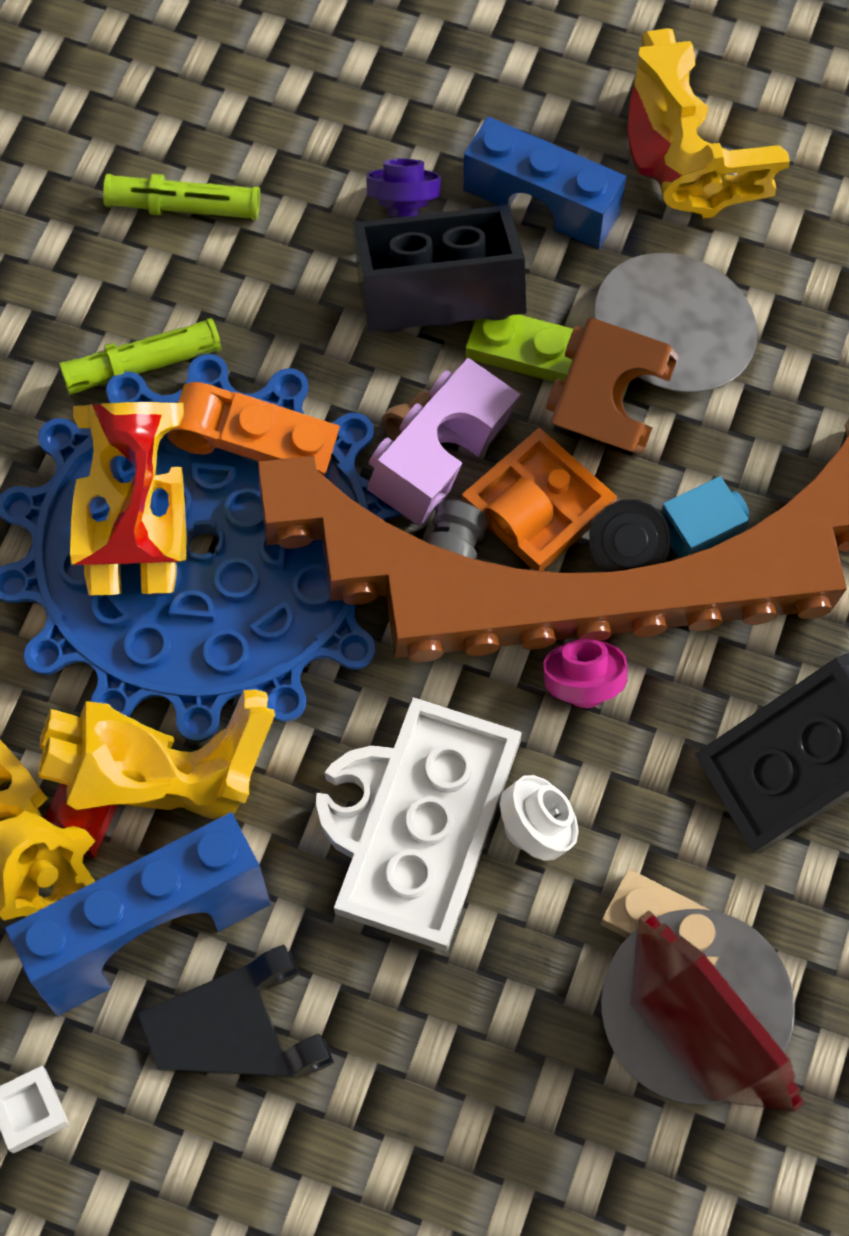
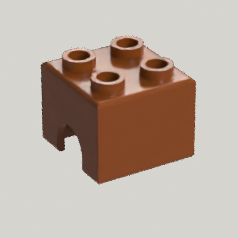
(601, 368)

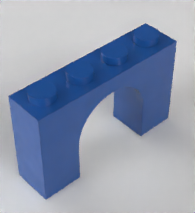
(74, 937)

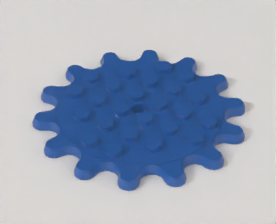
(234, 616)

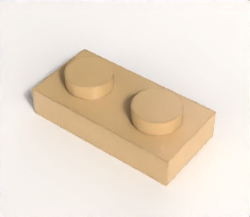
(640, 894)

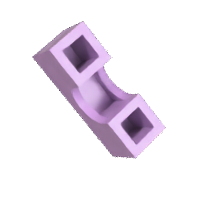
(464, 410)

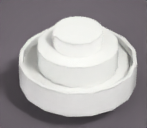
(538, 818)

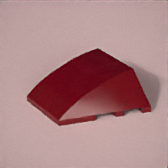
(707, 1023)

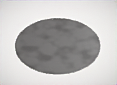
(687, 308)
(744, 962)

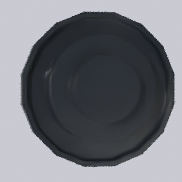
(629, 536)

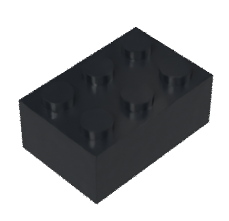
(440, 268)

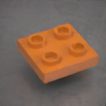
(539, 499)

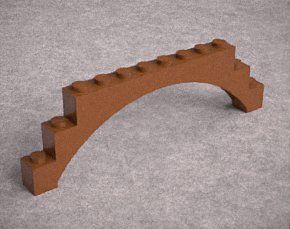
(467, 604)

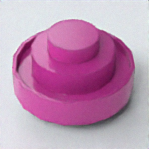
(585, 672)

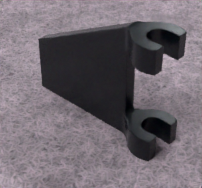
(228, 1027)

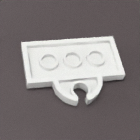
(418, 820)

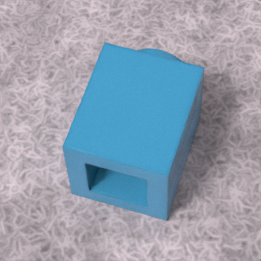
(704, 517)

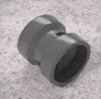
(458, 527)

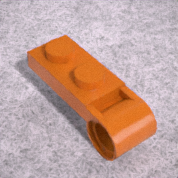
(249, 427)

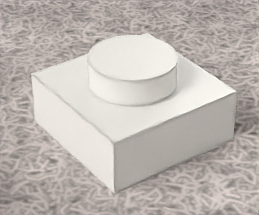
(30, 1110)

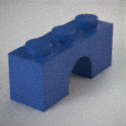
(577, 191)

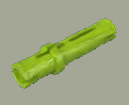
(181, 196)
(140, 356)

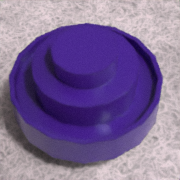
(403, 186)

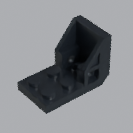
(785, 758)

